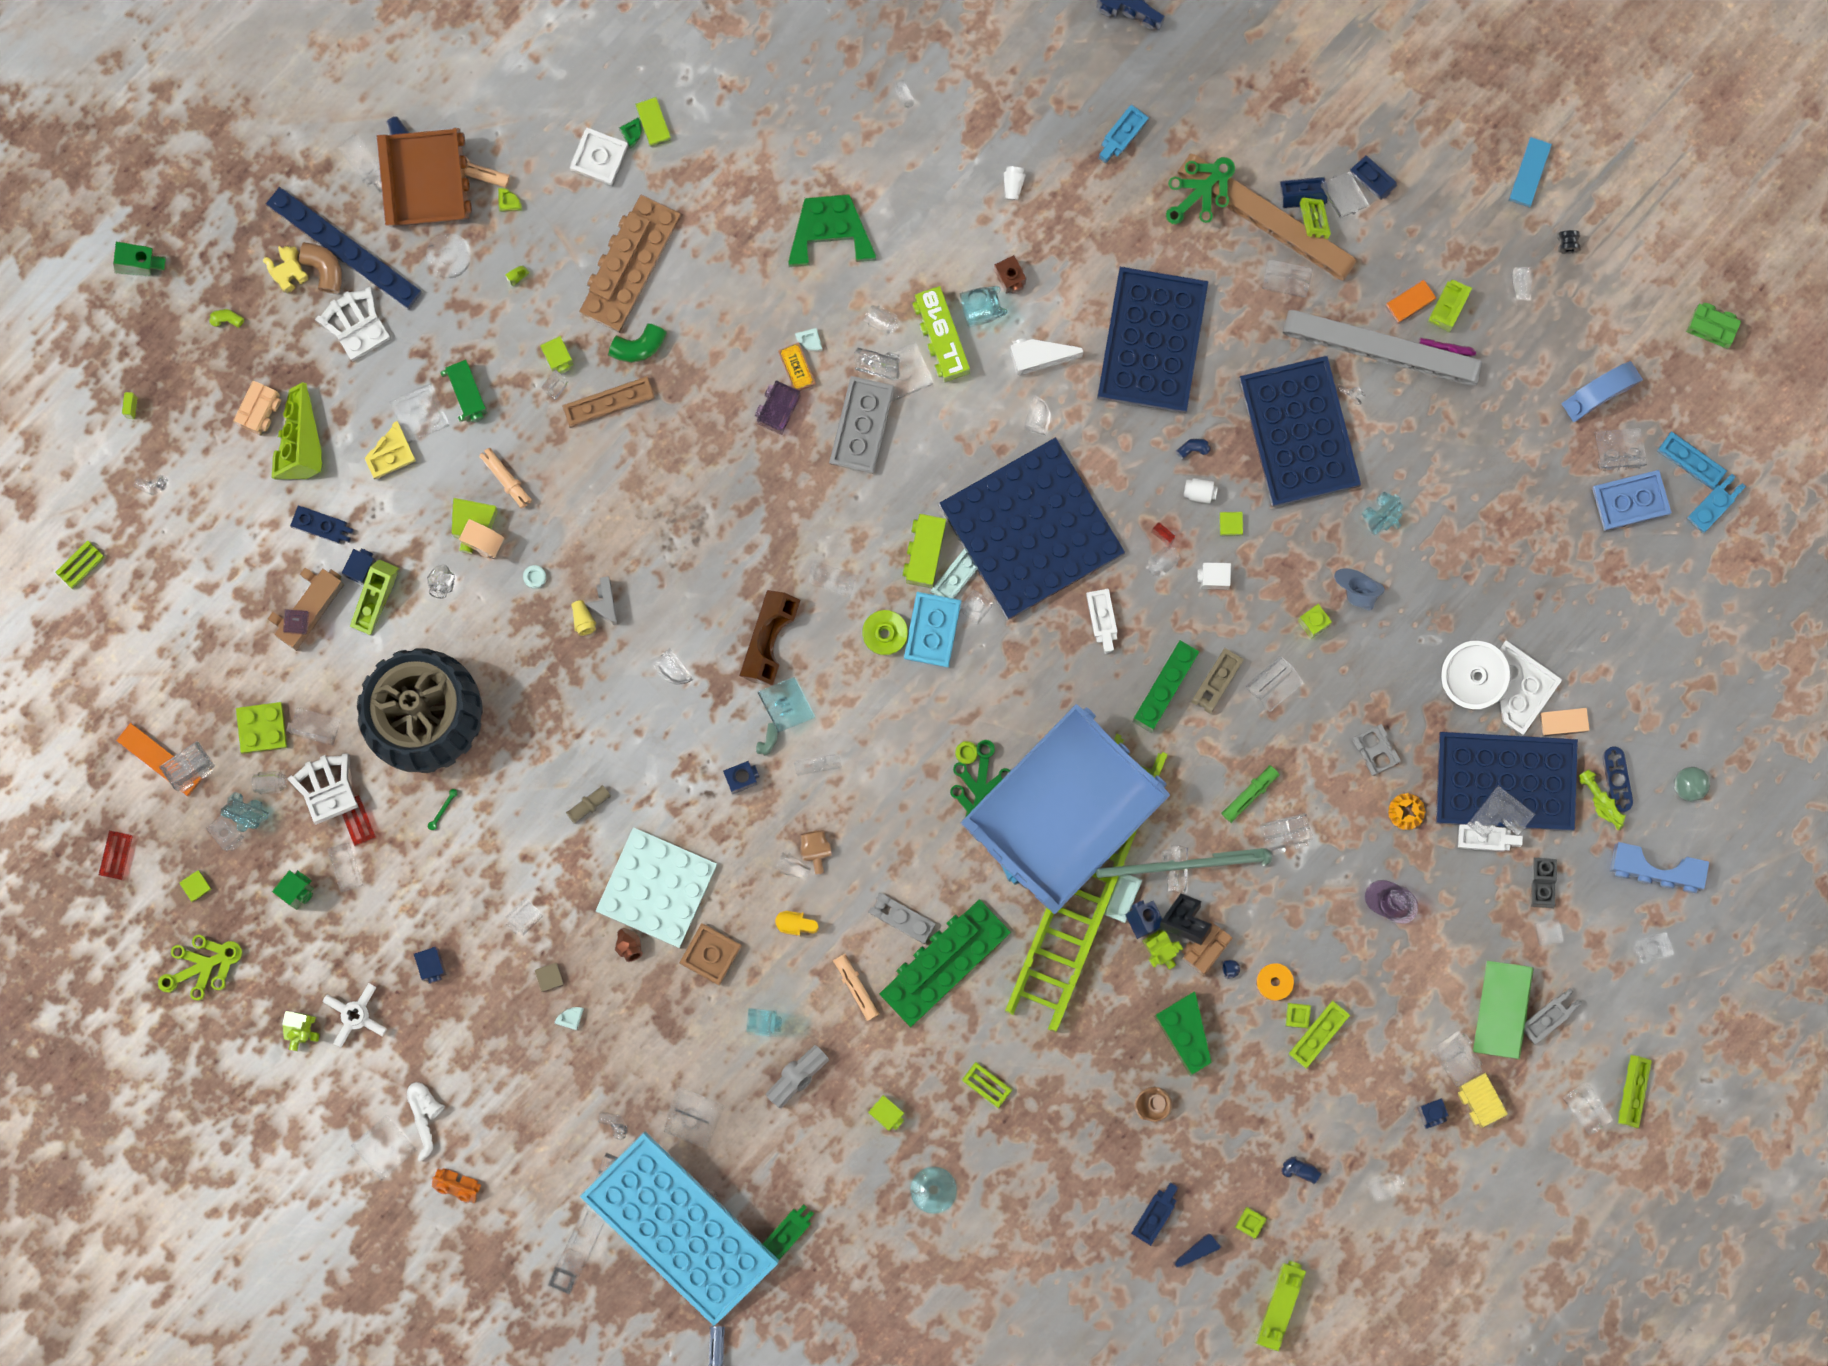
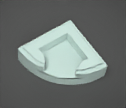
(809, 340)
(570, 1018)

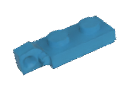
(1123, 133)

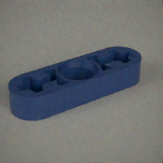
(1624, 772)

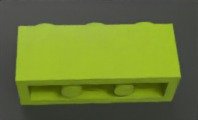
(924, 550)

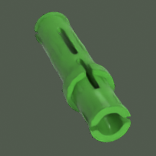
(1250, 794)

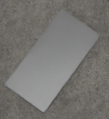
(862, 424)

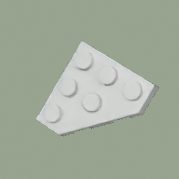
(1527, 691)

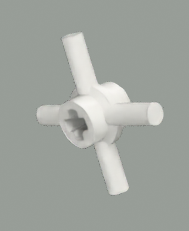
(345, 1011)

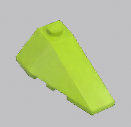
(299, 445)

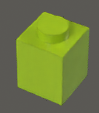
(557, 355)
(1314, 621)
(887, 1114)

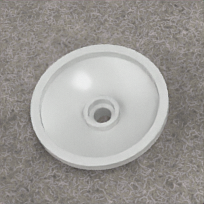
(1460, 672)

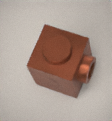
(1010, 274)

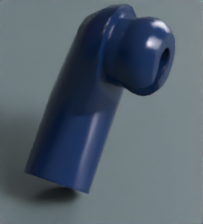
(1193, 445)

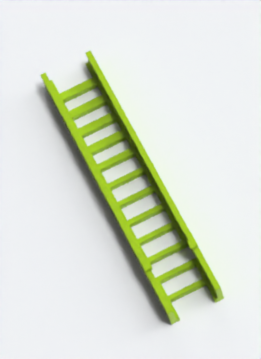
(1085, 945)

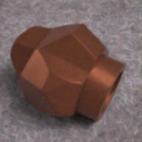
(628, 945)

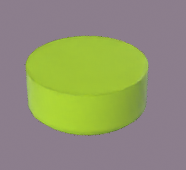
(966, 752)

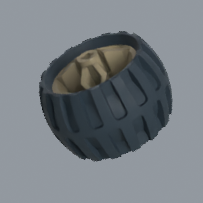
(394, 683)

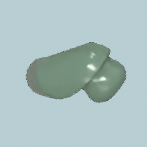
(771, 739)

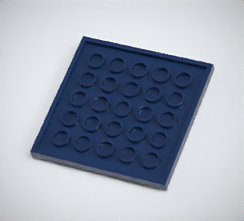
(1031, 528)

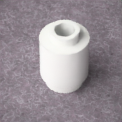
(1200, 490)

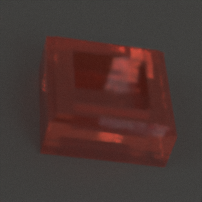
(1163, 534)

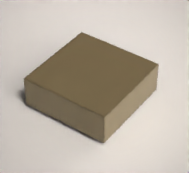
(549, 977)

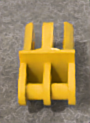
(794, 923)

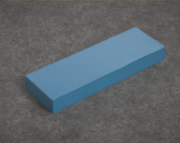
(1530, 172)
(1692, 460)

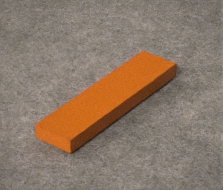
(148, 751)

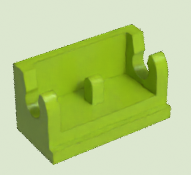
(1449, 305)

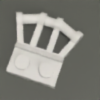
(362, 336)
(330, 800)

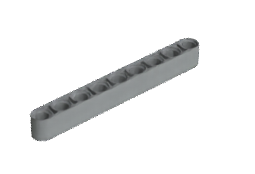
(1382, 347)

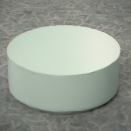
(534, 577)

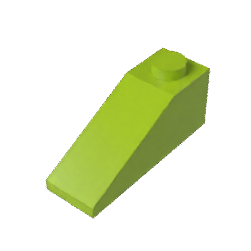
(374, 596)

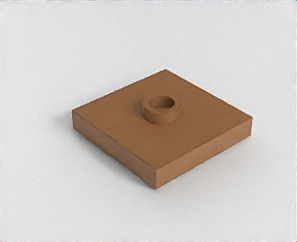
(710, 954)

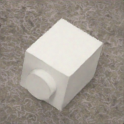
(1215, 576)

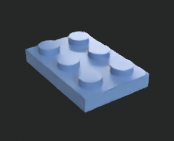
(1631, 500)

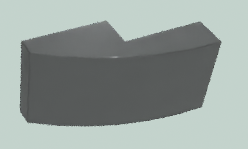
(1543, 882)

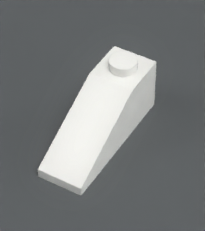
(1037, 354)

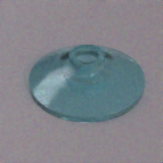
(942, 1199)

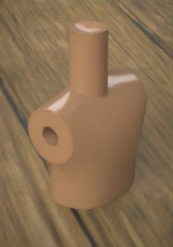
(815, 848)

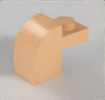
(481, 539)

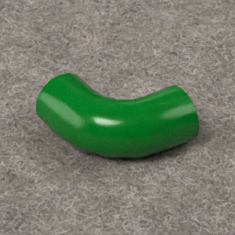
(638, 349)

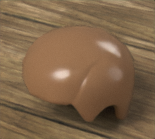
(1153, 1104)

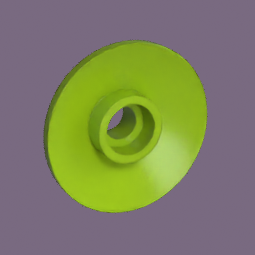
(882, 621)

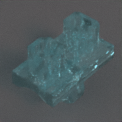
(1386, 515)
(244, 814)

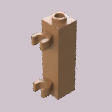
(315, 600)

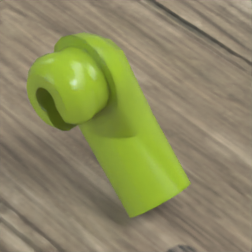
(225, 315)

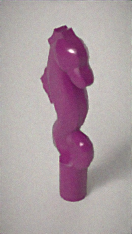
(1462, 350)

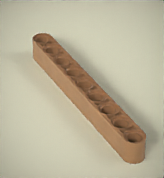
(1277, 223)

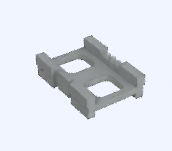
(1382, 747)

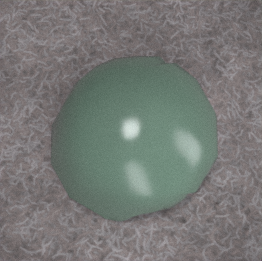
(1692, 784)

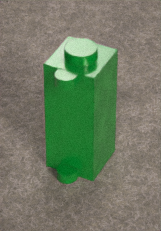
(466, 391)

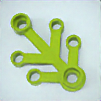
(203, 966)

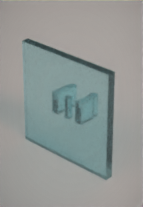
(786, 704)

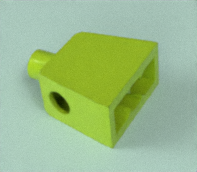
(475, 511)

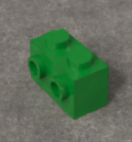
(294, 889)

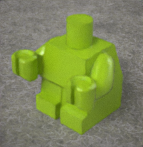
(1162, 949)
(297, 1029)

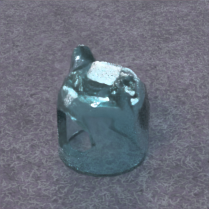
(981, 305)

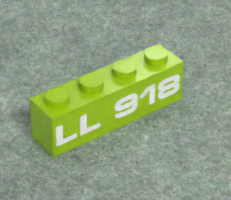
(941, 333)

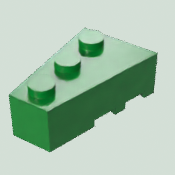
(1186, 1033)

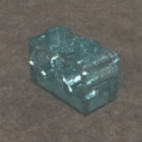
(763, 1022)

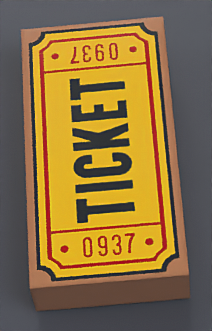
(796, 367)

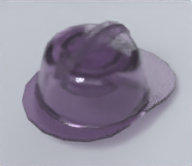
(1391, 901)

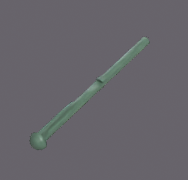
(1219, 859)

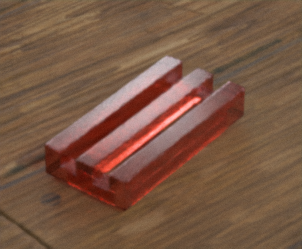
(364, 838)
(111, 874)

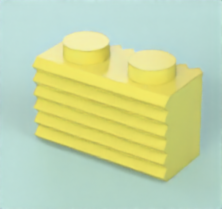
(1482, 1101)

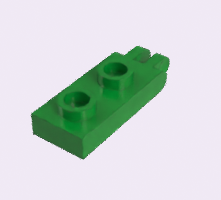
(788, 1232)

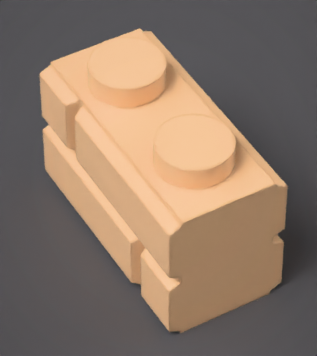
(257, 408)

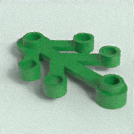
(1203, 187)
(980, 788)

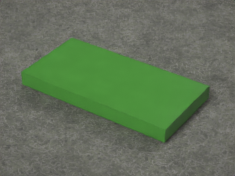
(1503, 1010)

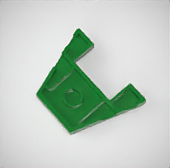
(829, 220)

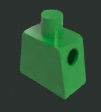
(127, 257)

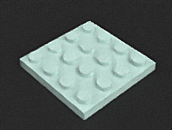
(656, 887)

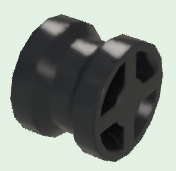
(1569, 241)

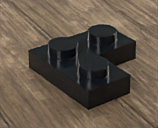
(1182, 920)

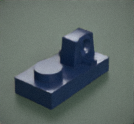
(1373, 178)

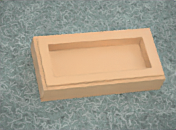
(1564, 721)

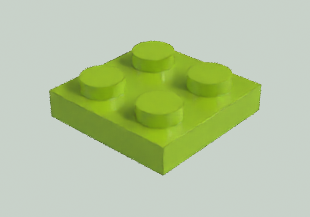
(261, 727)

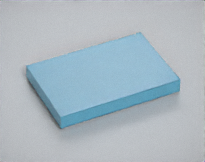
(932, 629)

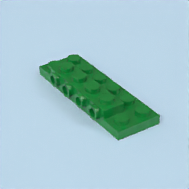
(944, 962)

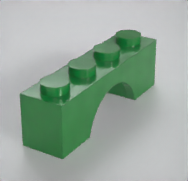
(1165, 686)

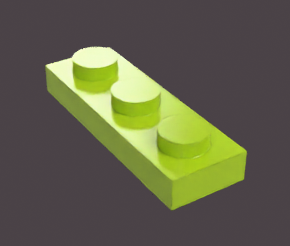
(1319, 1034)
(1634, 1091)

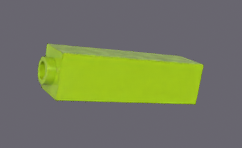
(1280, 1306)

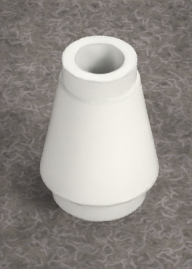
(1013, 182)

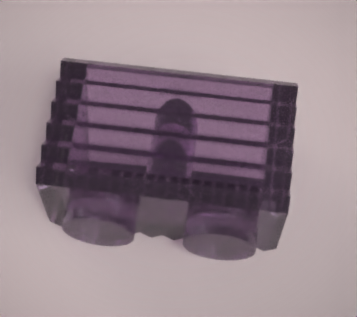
(778, 407)

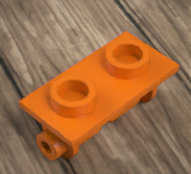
(465, 1190)

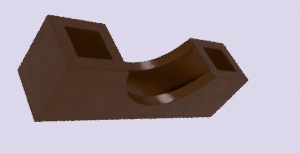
(776, 612)

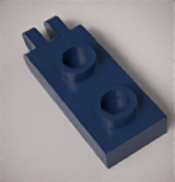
(320, 525)

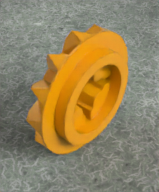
(1409, 822)

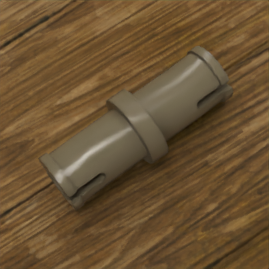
(588, 804)

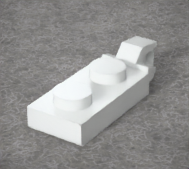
(1102, 618)
(1498, 840)

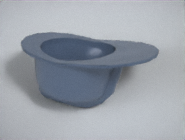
(1359, 588)

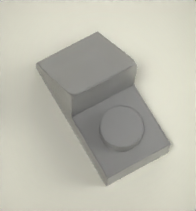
(605, 607)

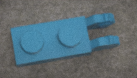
(1714, 505)

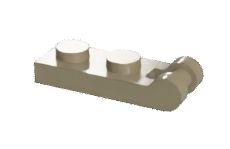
(1218, 679)

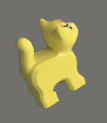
(288, 270)

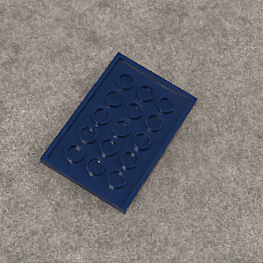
(1152, 339)
(1299, 431)
(1531, 769)

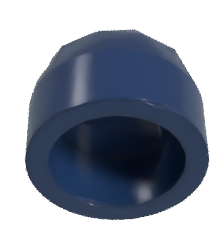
(1230, 968)

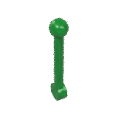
(433, 824)

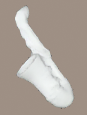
(422, 1103)

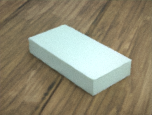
(1122, 897)

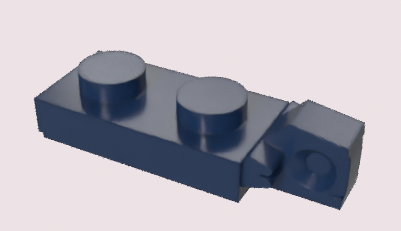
(1155, 1215)

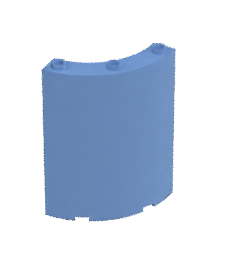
(1065, 808)

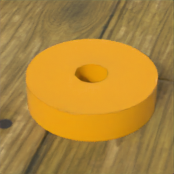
(1272, 992)

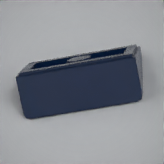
(1294, 190)

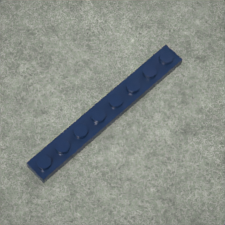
(343, 248)

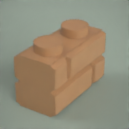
(1203, 956)

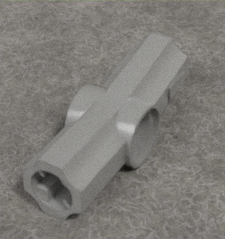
(797, 1076)

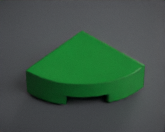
(631, 132)

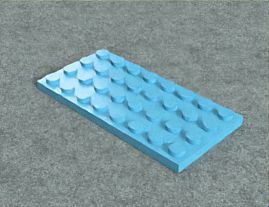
(679, 1228)

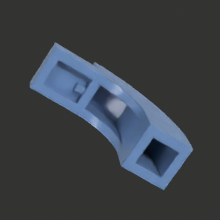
(1601, 390)

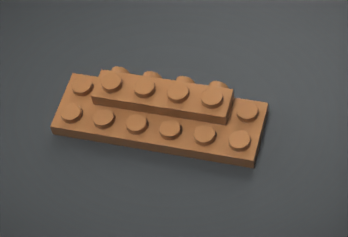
(628, 262)

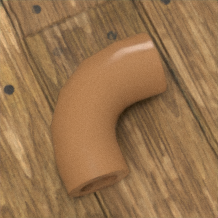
(327, 265)

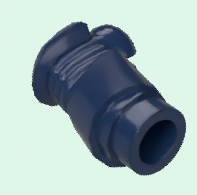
(1303, 1170)

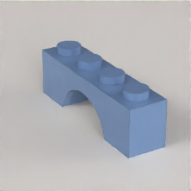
(1630, 861)

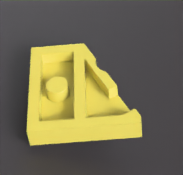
(390, 453)

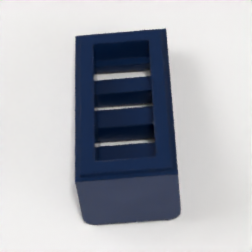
(1202, 1248)

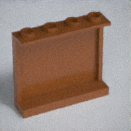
(423, 177)

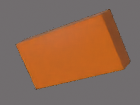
(1411, 301)

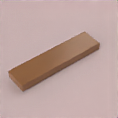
(608, 402)

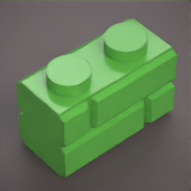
(1713, 325)

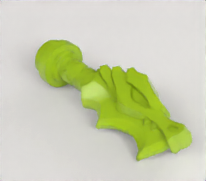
(1604, 805)

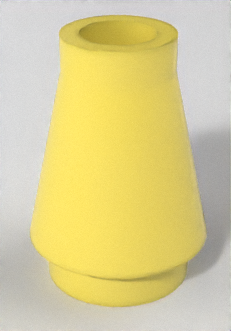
(583, 620)

